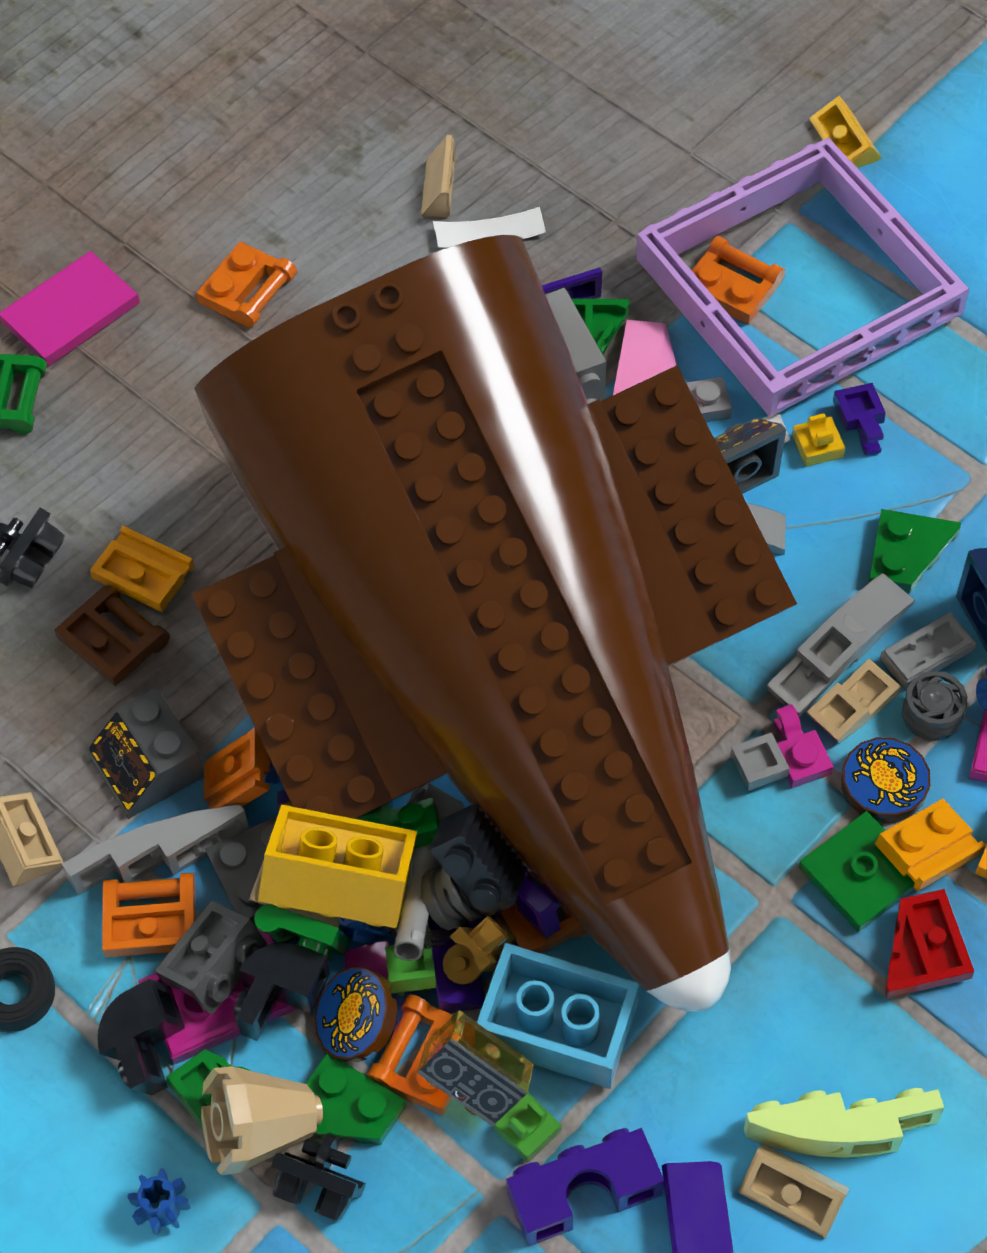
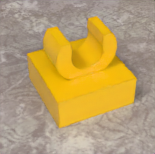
(818, 440)

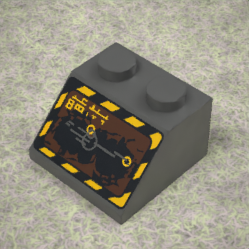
(753, 452)
(145, 754)

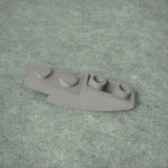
(840, 643)

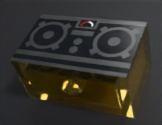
(475, 1068)

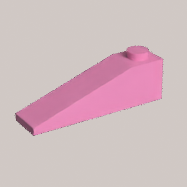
(643, 353)

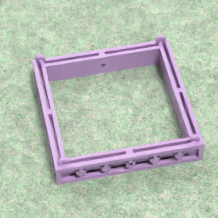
(821, 162)

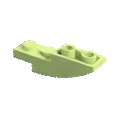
(824, 1128)

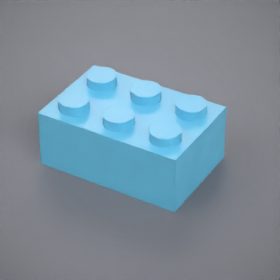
(560, 1013)

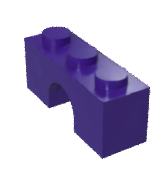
(618, 1164)

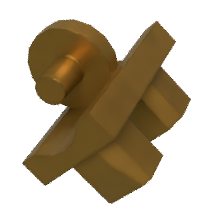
(476, 950)

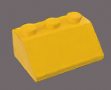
(337, 866)

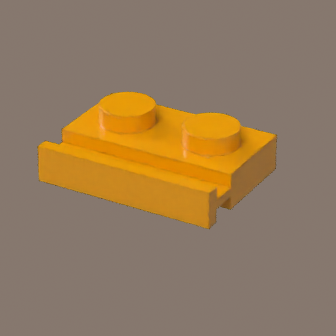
(142, 569)
(929, 844)

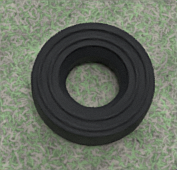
(42, 988)

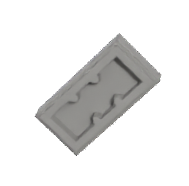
(928, 649)

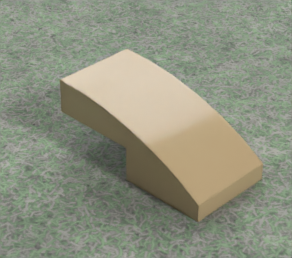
(855, 701)

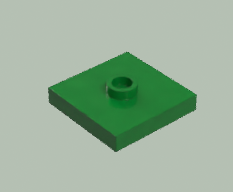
(856, 873)

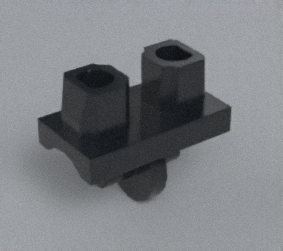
(37, 535)
(337, 1187)

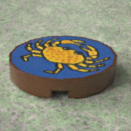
(885, 779)
(355, 1014)

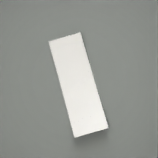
(521, 224)

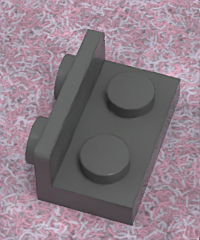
(210, 955)

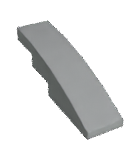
(171, 841)

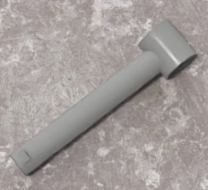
(414, 914)

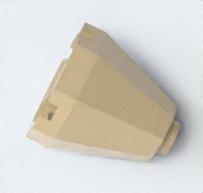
(255, 1117)

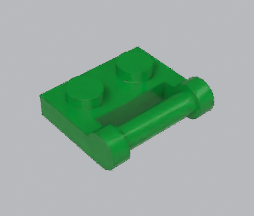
(34, 369)
(312, 934)

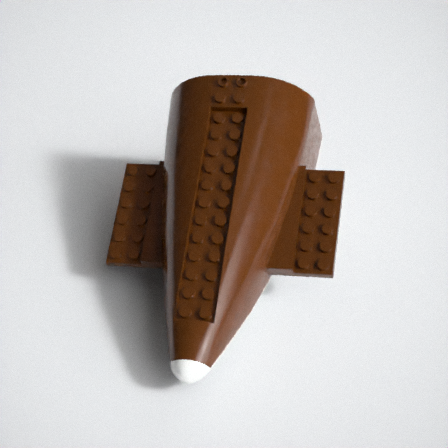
(490, 588)

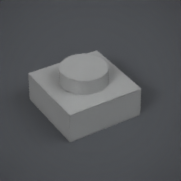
(711, 398)
(759, 761)

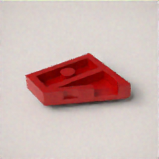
(926, 946)

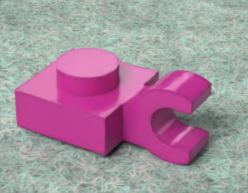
(801, 751)

